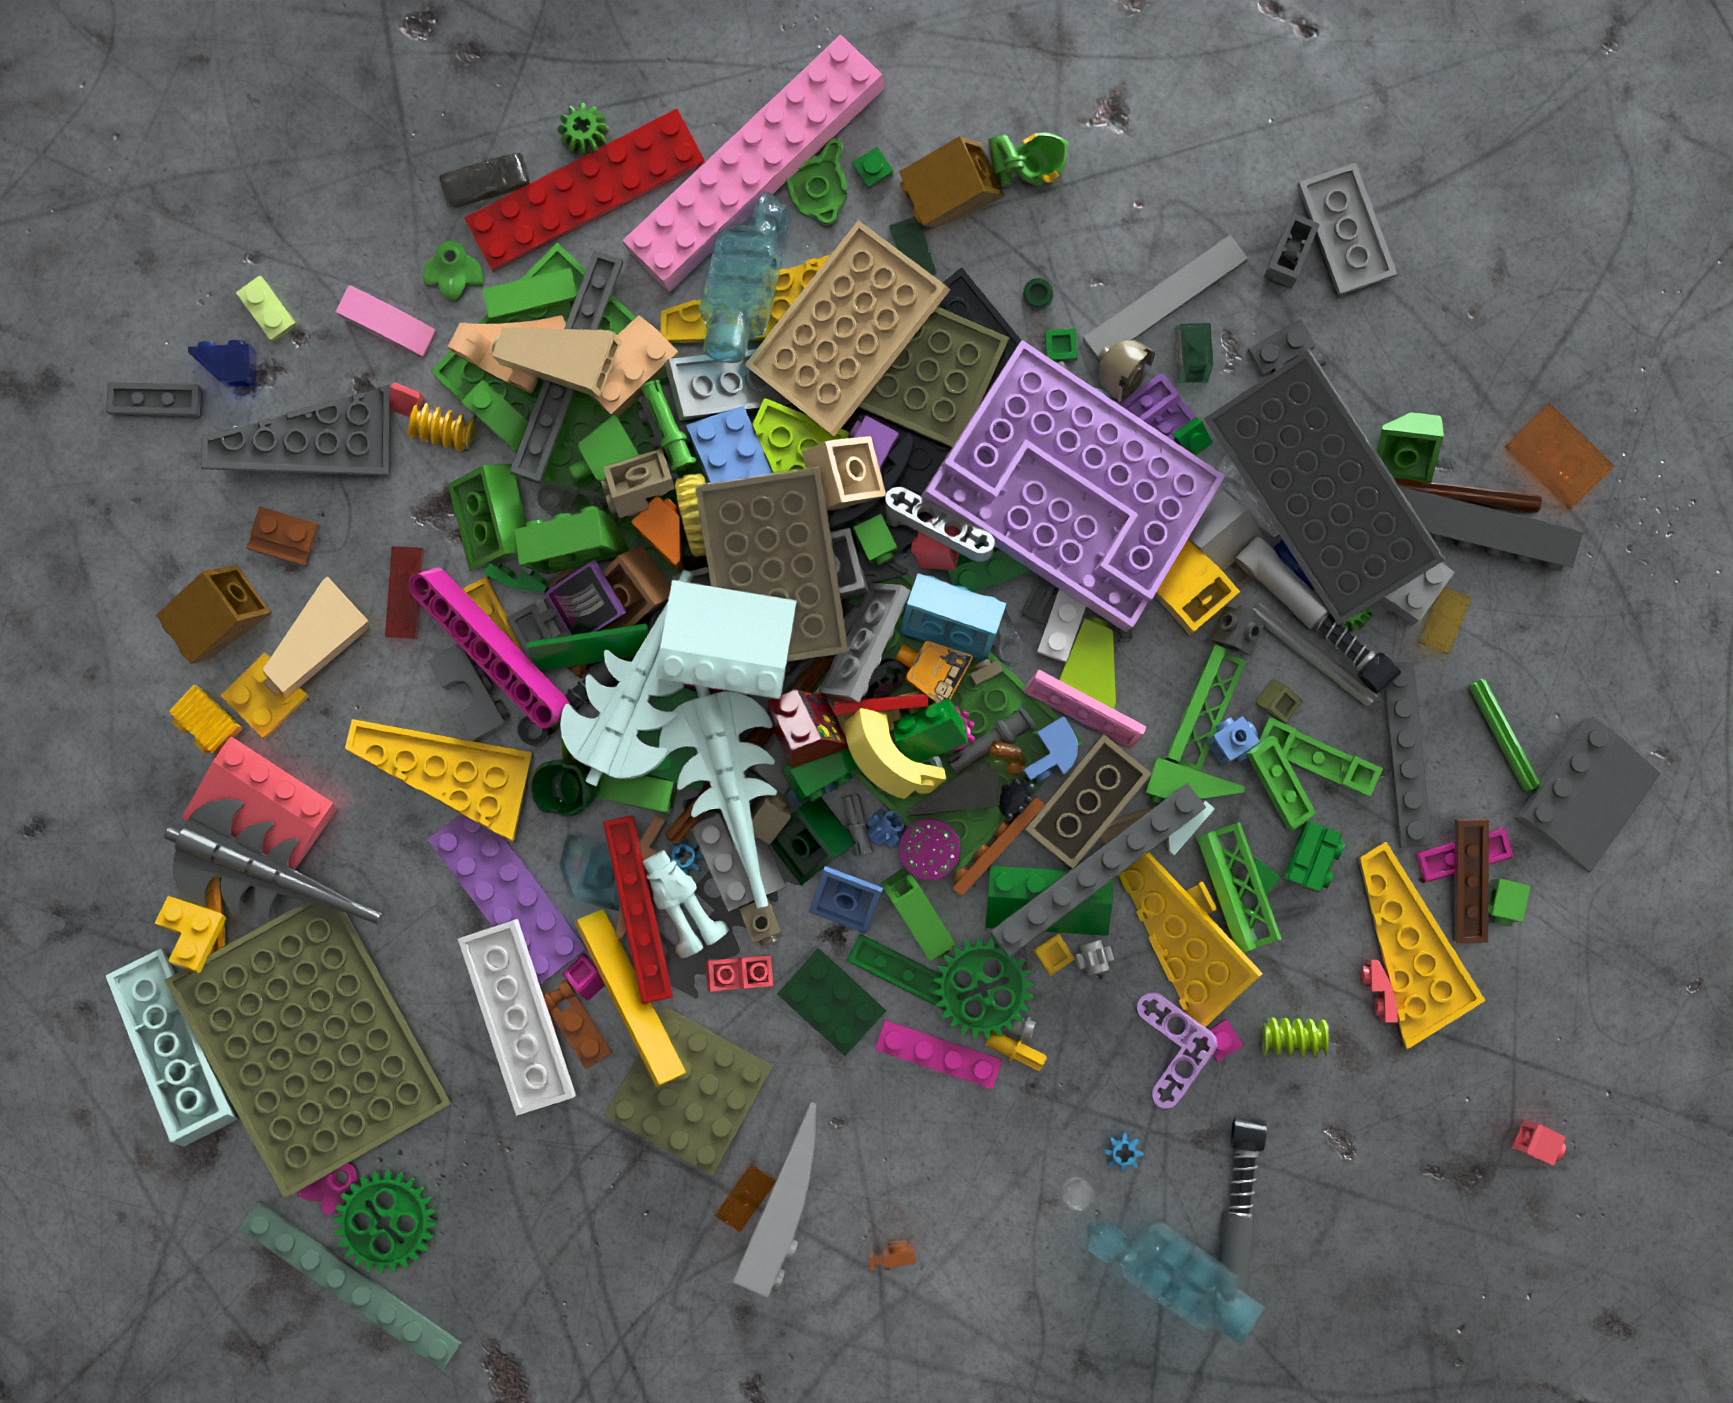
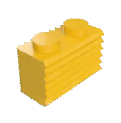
(204, 720)

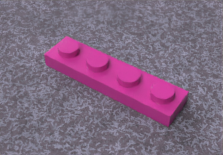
(938, 1054)

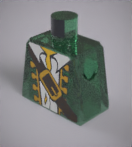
(1193, 351)

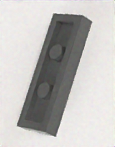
(153, 399)

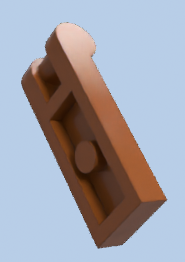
(577, 1025)

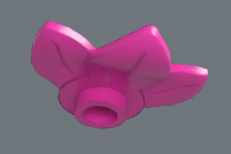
(329, 1189)

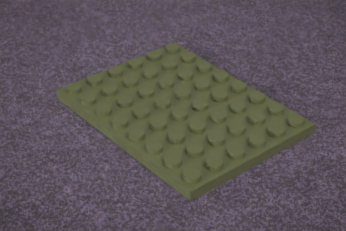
(308, 1044)

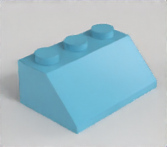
(952, 617)

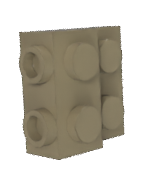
(634, 480)

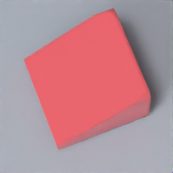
(404, 399)

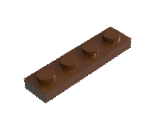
(1471, 880)

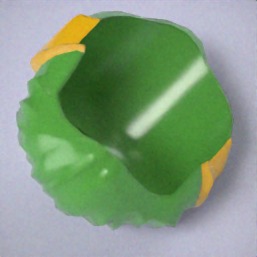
(1044, 158)

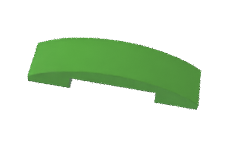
(1323, 759)

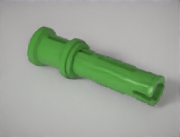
(672, 439)

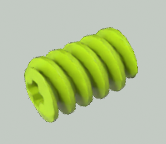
(1295, 1037)

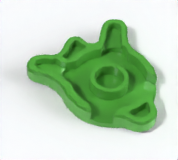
(820, 185)

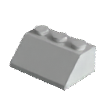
(727, 866)

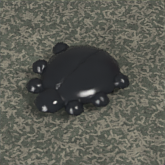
(1015, 796)

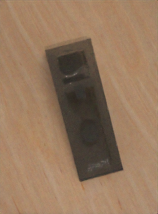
(966, 792)

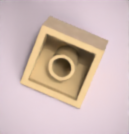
(847, 471)

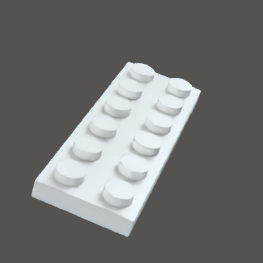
(516, 1017)

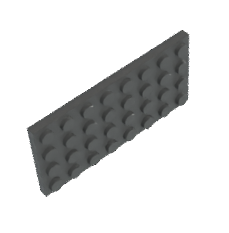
(1324, 487)

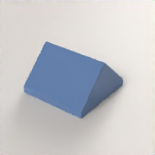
(845, 899)

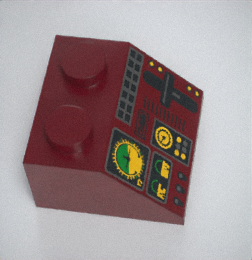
(805, 726)

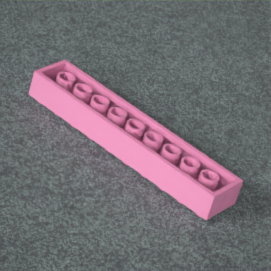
(755, 162)

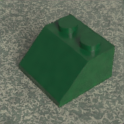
(811, 840)

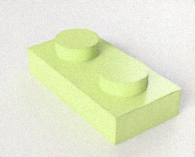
(266, 308)

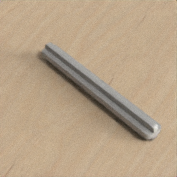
(1314, 655)

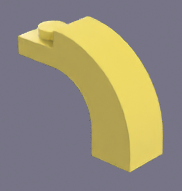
(882, 762)

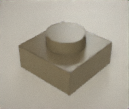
(985, 671)

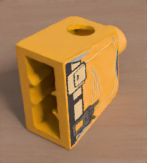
(934, 669)

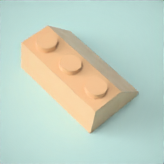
(637, 362)

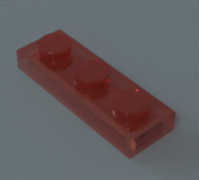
(402, 607)

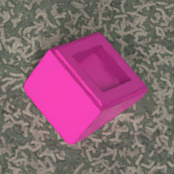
(584, 977)

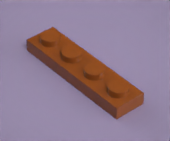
(987, 854)

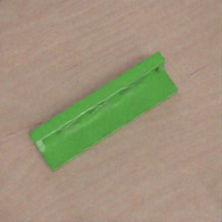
(1198, 700)
(1228, 891)

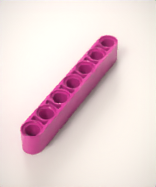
(489, 646)

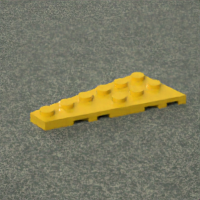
(685, 324)

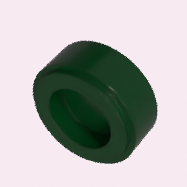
(1038, 294)

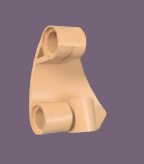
(475, 344)

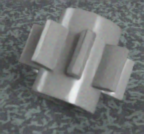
(1094, 957)

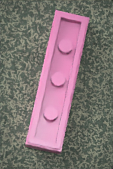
(1084, 709)

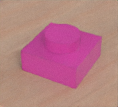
(1226, 1040)

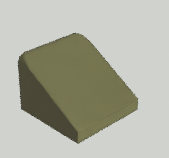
(1278, 701)

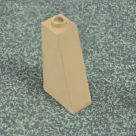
(560, 355)
(316, 637)

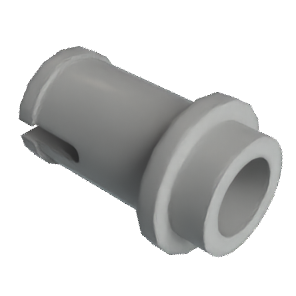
(1023, 1029)

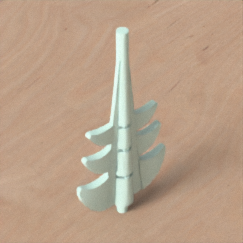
(713, 728)
(611, 740)

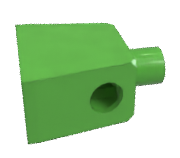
(603, 448)

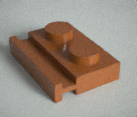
(282, 536)
(897, 1254)

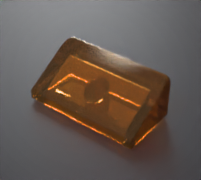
(745, 1197)

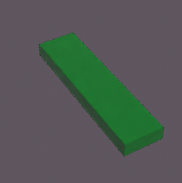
(897, 970)

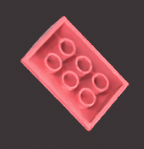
(267, 796)

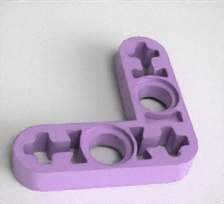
(1185, 1040)

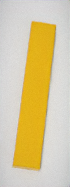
(623, 988)

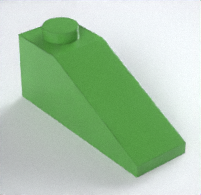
(496, 414)
(1169, 777)

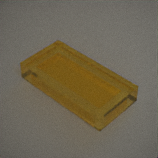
(1445, 620)

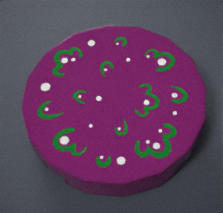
(929, 849)

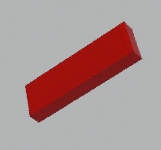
(882, 704)

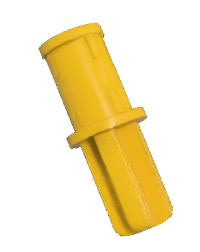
(1016, 1050)

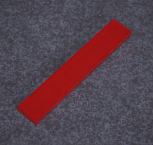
(638, 909)

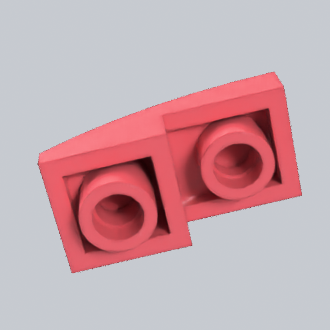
(739, 973)
(1376, 980)

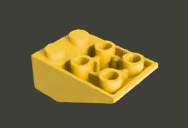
(1194, 588)

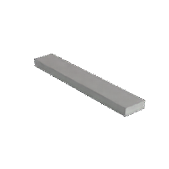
(1168, 296)

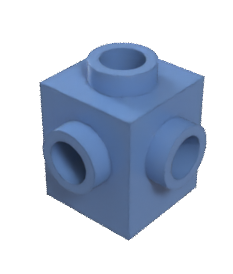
(1233, 740)

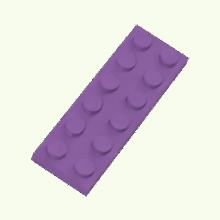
(507, 892)

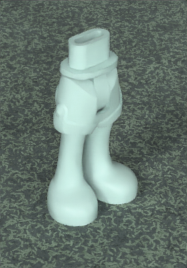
(671, 889)

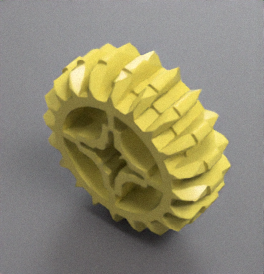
(689, 511)

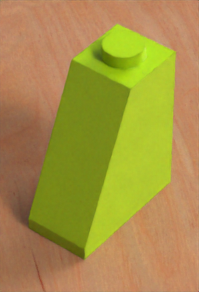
(1091, 662)

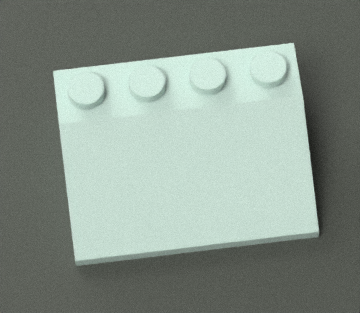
(725, 639)

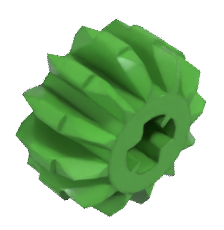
(590, 120)

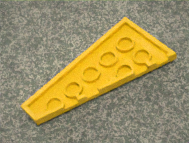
(462, 774)
(1188, 943)
(1418, 959)

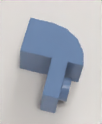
(1061, 748)

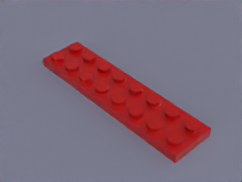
(584, 190)

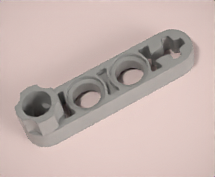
(898, 512)

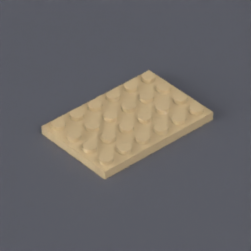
(847, 327)

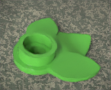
(452, 275)

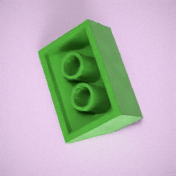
(488, 514)
(569, 541)

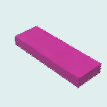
(1440, 861)

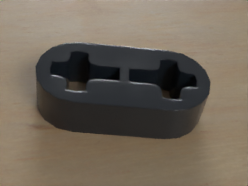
(885, 685)

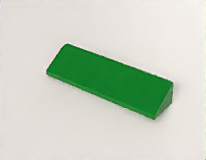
(587, 647)

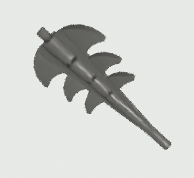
(209, 851)

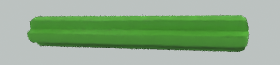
(1504, 735)

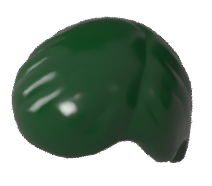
(561, 787)

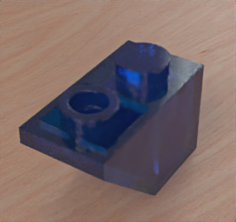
(231, 363)

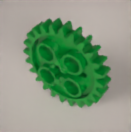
(993, 1014)
(406, 1202)

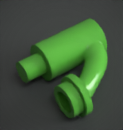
(1005, 159)

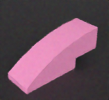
(385, 321)

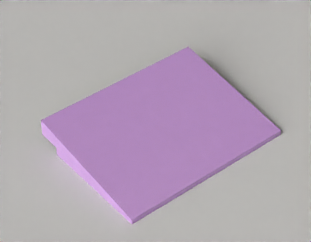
(1074, 486)

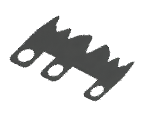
(683, 970)

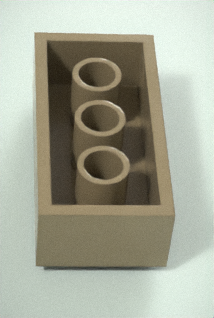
(1087, 802)

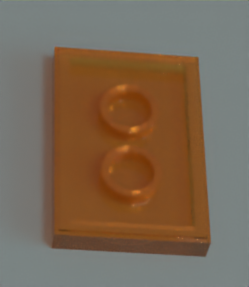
(1559, 456)

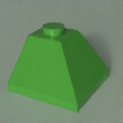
(1411, 446)

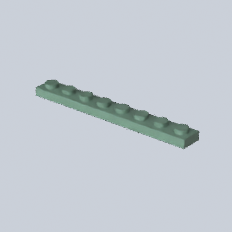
(350, 1285)

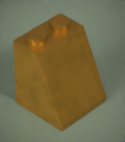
(950, 182)
(212, 612)

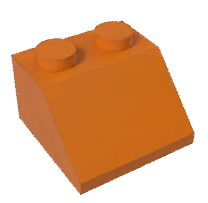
(663, 530)

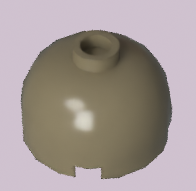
(1123, 367)

